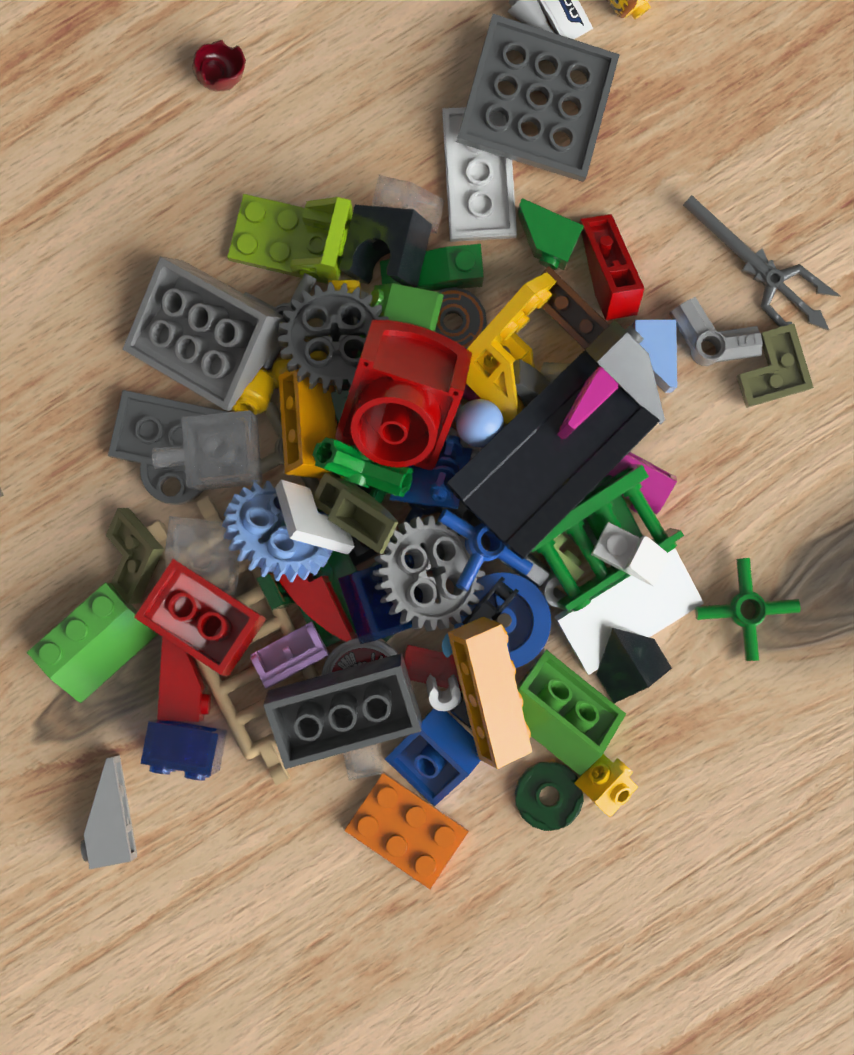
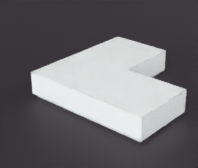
(306, 523)

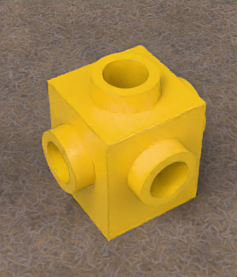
(607, 784)

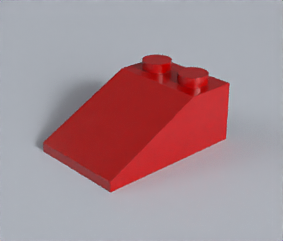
(200, 618)

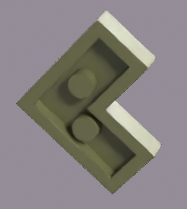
(785, 371)
(139, 554)

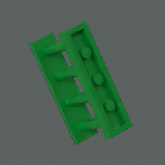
(600, 502)

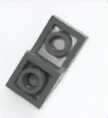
(528, 381)

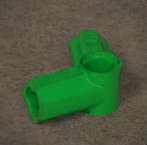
(359, 469)

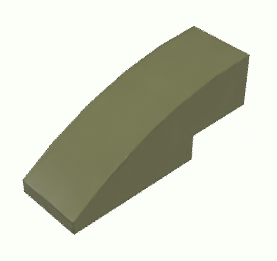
(355, 511)

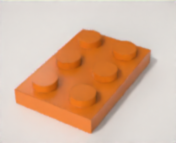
(406, 830)

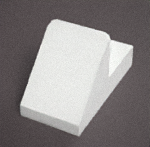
(631, 554)

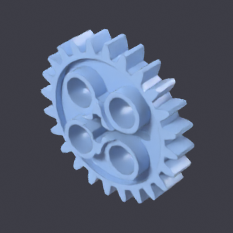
(252, 520)

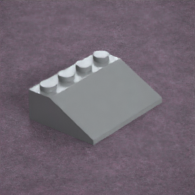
(202, 332)

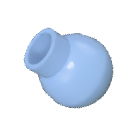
(479, 422)

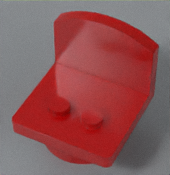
(404, 394)

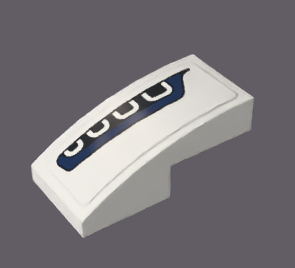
(566, 17)

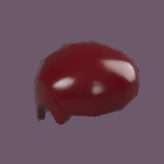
(218, 66)

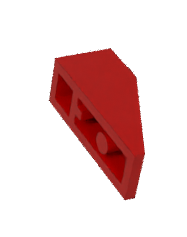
(611, 268)
(181, 687)

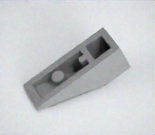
(109, 826)

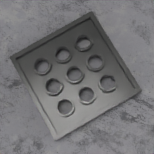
(509, 139)

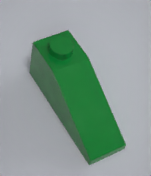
(447, 268)

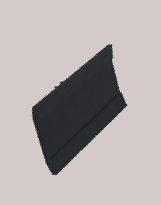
(533, 477)

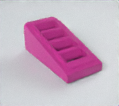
(592, 395)

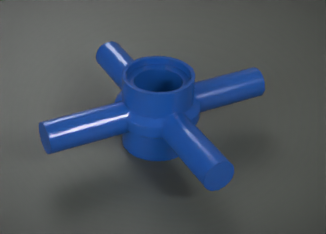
(477, 552)

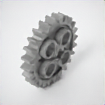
(401, 580)

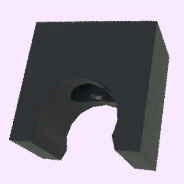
(382, 231)

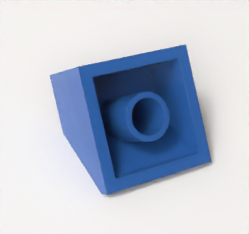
(436, 756)

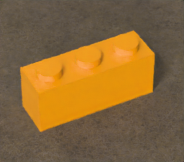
(305, 421)

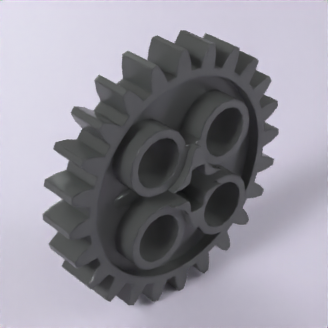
(331, 308)

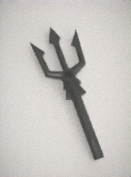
(764, 271)

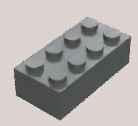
(343, 711)

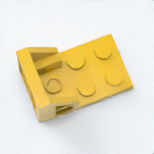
(491, 365)

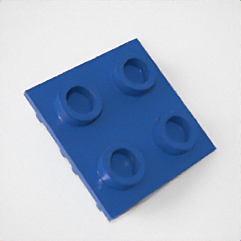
(430, 485)

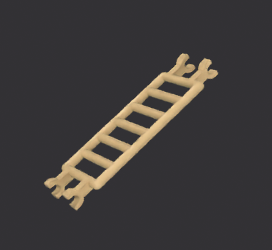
(221, 689)

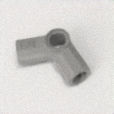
(729, 344)

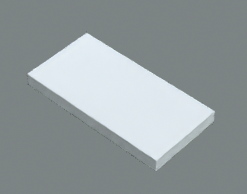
(477, 186)
(630, 607)

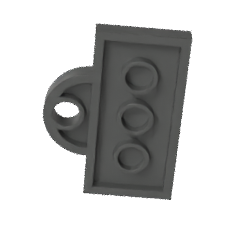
(149, 423)

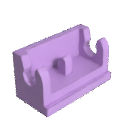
(289, 655)

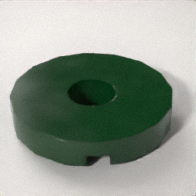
(529, 788)

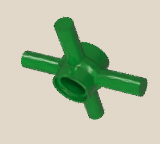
(733, 611)

